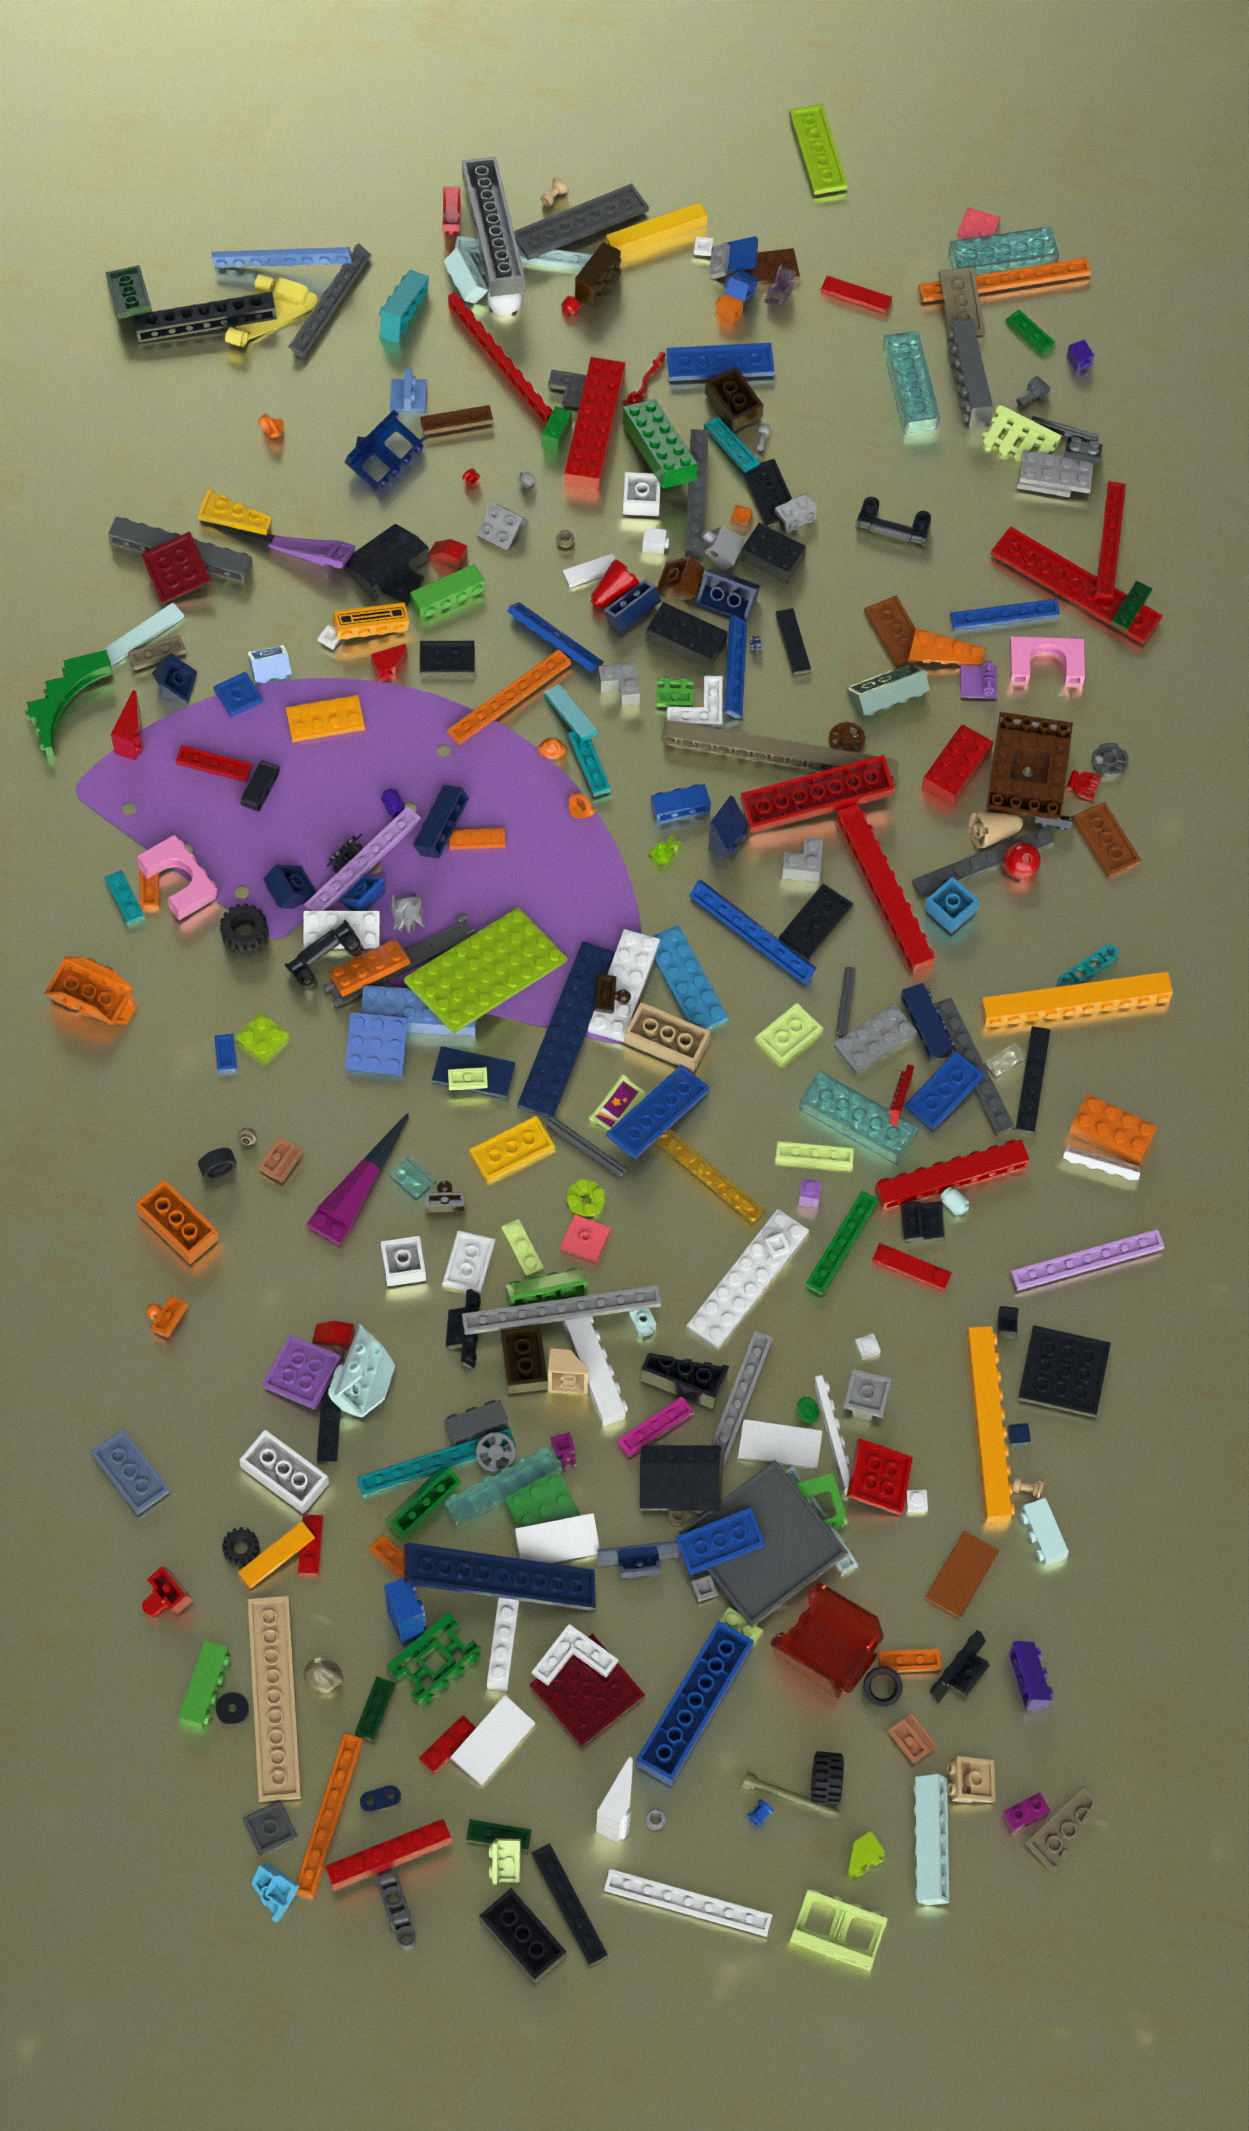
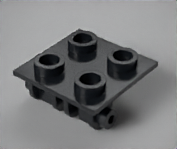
(343, 856)

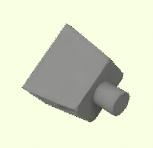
(722, 546)

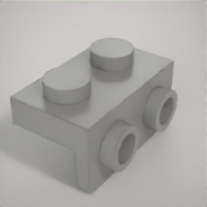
(797, 512)

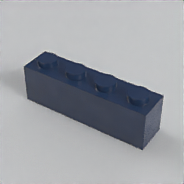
(441, 821)
(927, 1022)

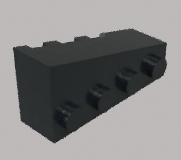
(685, 1378)

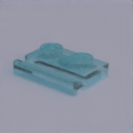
(412, 1178)

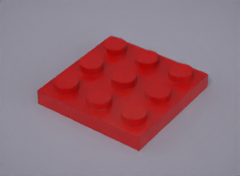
(879, 1476)

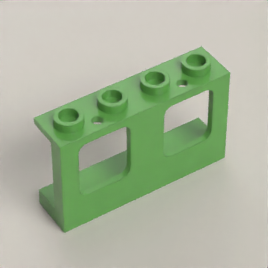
(825, 1484)

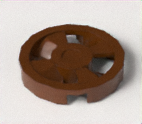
(846, 738)

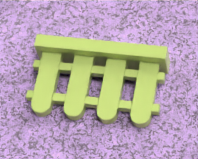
(1019, 426)

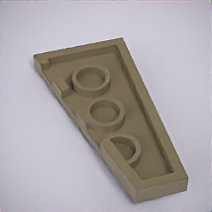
(1057, 1834)

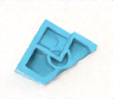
(275, 1889)

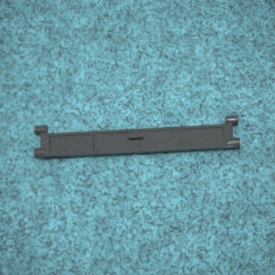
(417, 955)

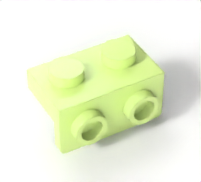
(506, 1861)

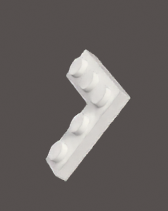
(706, 716)
(569, 1643)

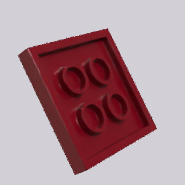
(176, 567)

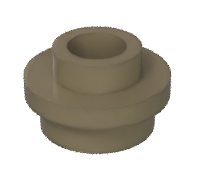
(565, 534)
(247, 1136)

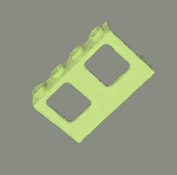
(834, 1943)

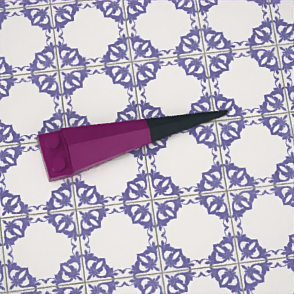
(340, 1209)

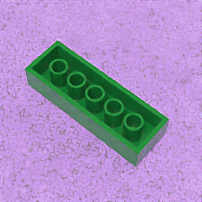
(659, 443)

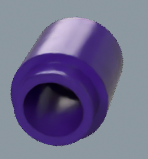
(393, 802)

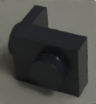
(1007, 1322)

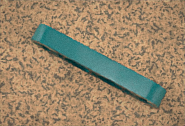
(1087, 968)

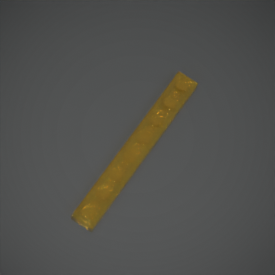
(710, 1177)

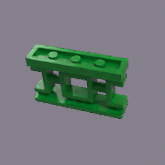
(424, 1646)

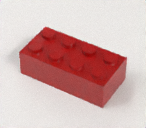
(957, 764)

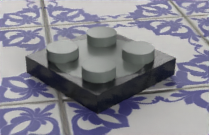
(1083, 450)

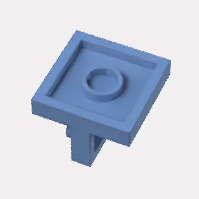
(408, 394)

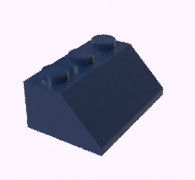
(727, 594)

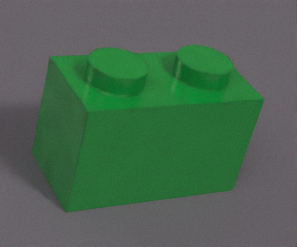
(556, 428)

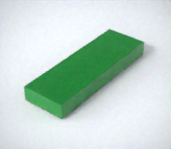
(1030, 331)

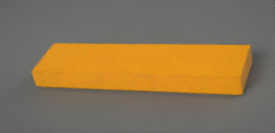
(276, 1555)

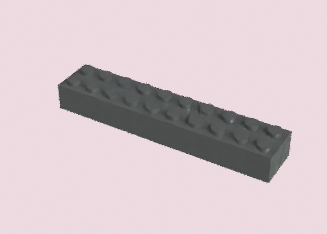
(493, 227)

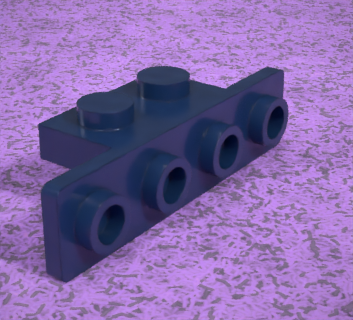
(638, 1559)

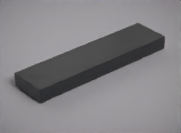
(793, 641)

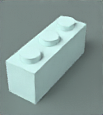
(466, 275)
(1044, 1532)

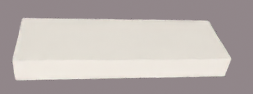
(587, 571)

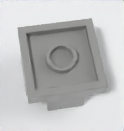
(867, 1395)

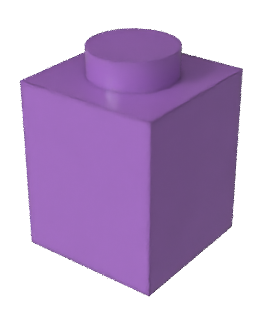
(809, 1193)

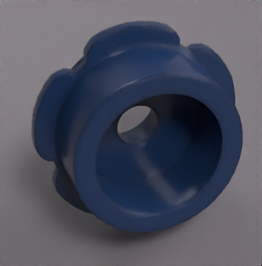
(755, 644)

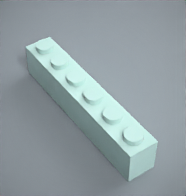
(931, 1839)

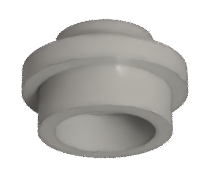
(526, 479)
(655, 1813)

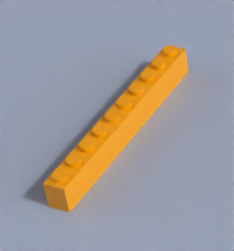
(1076, 999)
(989, 1424)

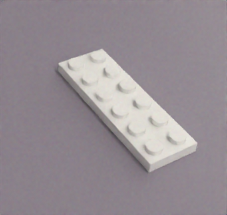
(631, 966)

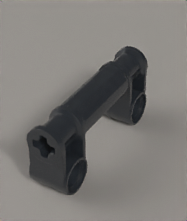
(868, 520)
(341, 935)

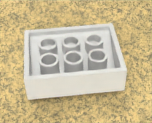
(613, 1813)

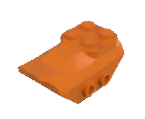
(92, 990)

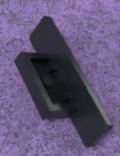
(455, 1330)
(963, 1671)

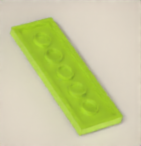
(818, 149)

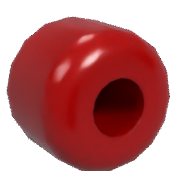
(570, 305)

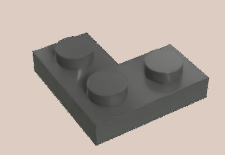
(571, 384)

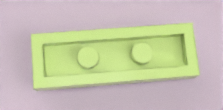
(522, 1248)

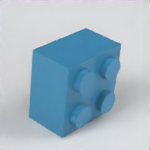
(951, 905)

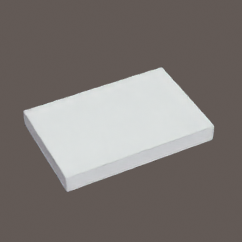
(469, 1262)

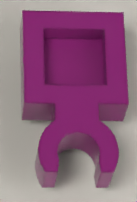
(564, 1447)

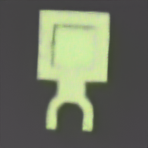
(664, 853)

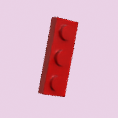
(310, 1554)
(447, 1744)

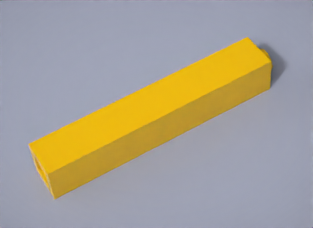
(658, 229)

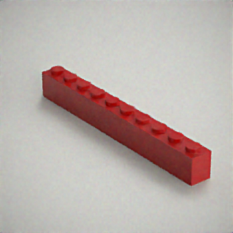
(885, 888)

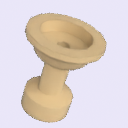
(558, 188)
(1036, 1489)

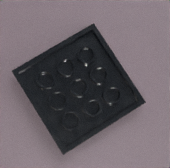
(1064, 1371)

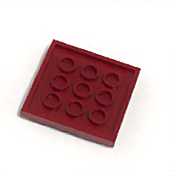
(586, 1699)

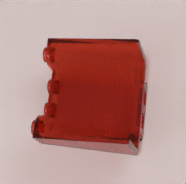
(831, 1641)

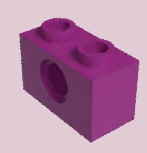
(1025, 1813)

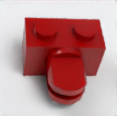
(166, 1593)

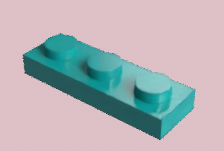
(124, 897)

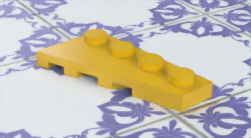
(222, 511)

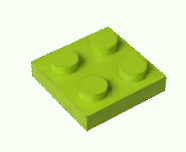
(262, 1037)

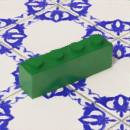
(422, 1501)

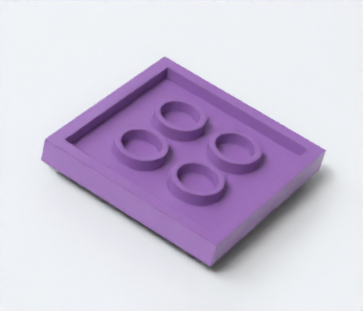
(302, 1372)

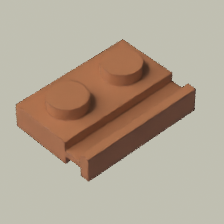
(280, 1159)
(912, 1738)

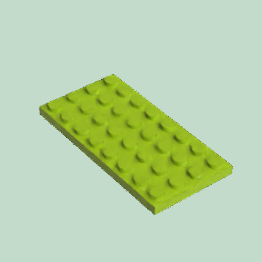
(485, 970)

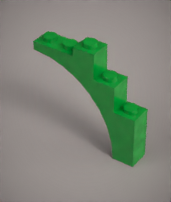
(77, 674)

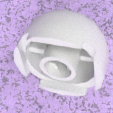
(505, 304)

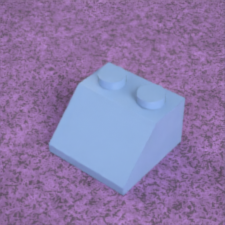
(269, 664)

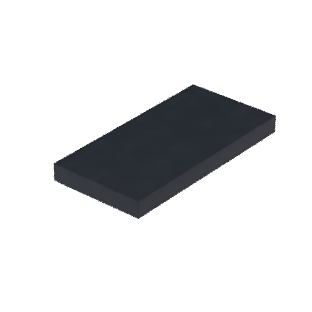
(767, 490)
(816, 921)

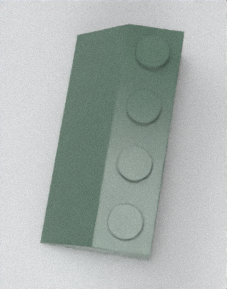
(888, 689)

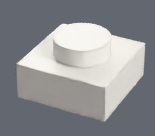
(703, 246)
(328, 637)
(777, 1245)
(867, 1346)
(916, 1501)

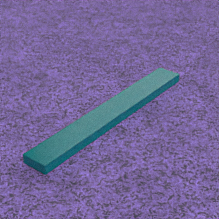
(423, 1466)

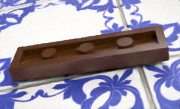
(456, 420)

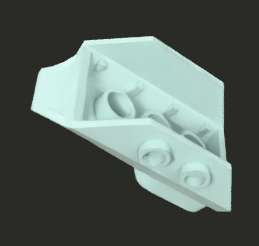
(364, 1376)

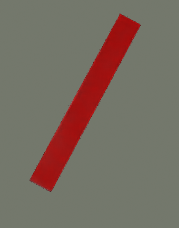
(1110, 540)

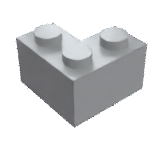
(620, 678)
(806, 865)

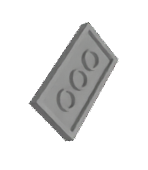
(1055, 471)
(875, 1039)

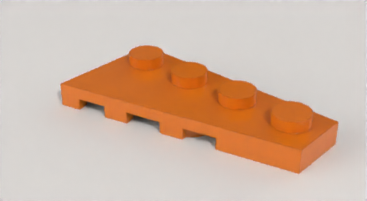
(937, 648)

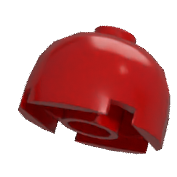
(1021, 860)

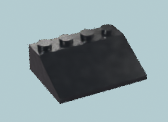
(386, 559)
(681, 1477)

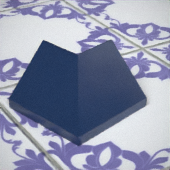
(174, 679)

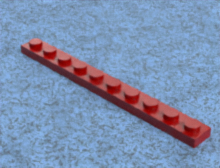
(497, 355)

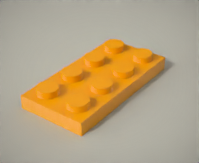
(325, 718)

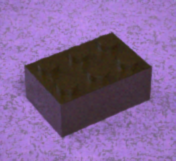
(598, 275)
(734, 399)
(524, 1359)

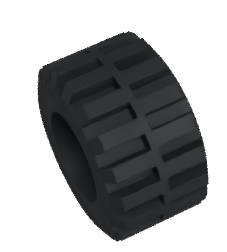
(240, 916)
(827, 1778)

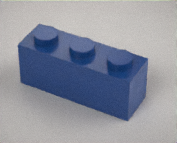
(680, 803)

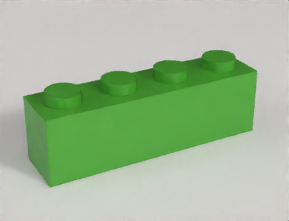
(447, 591)
(204, 1684)

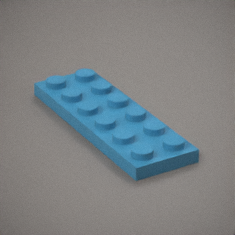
(687, 980)

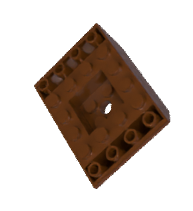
(1032, 746)

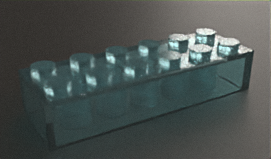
(1005, 251)
(911, 382)
(858, 1118)

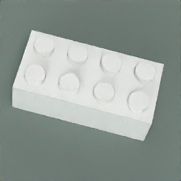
(284, 1472)

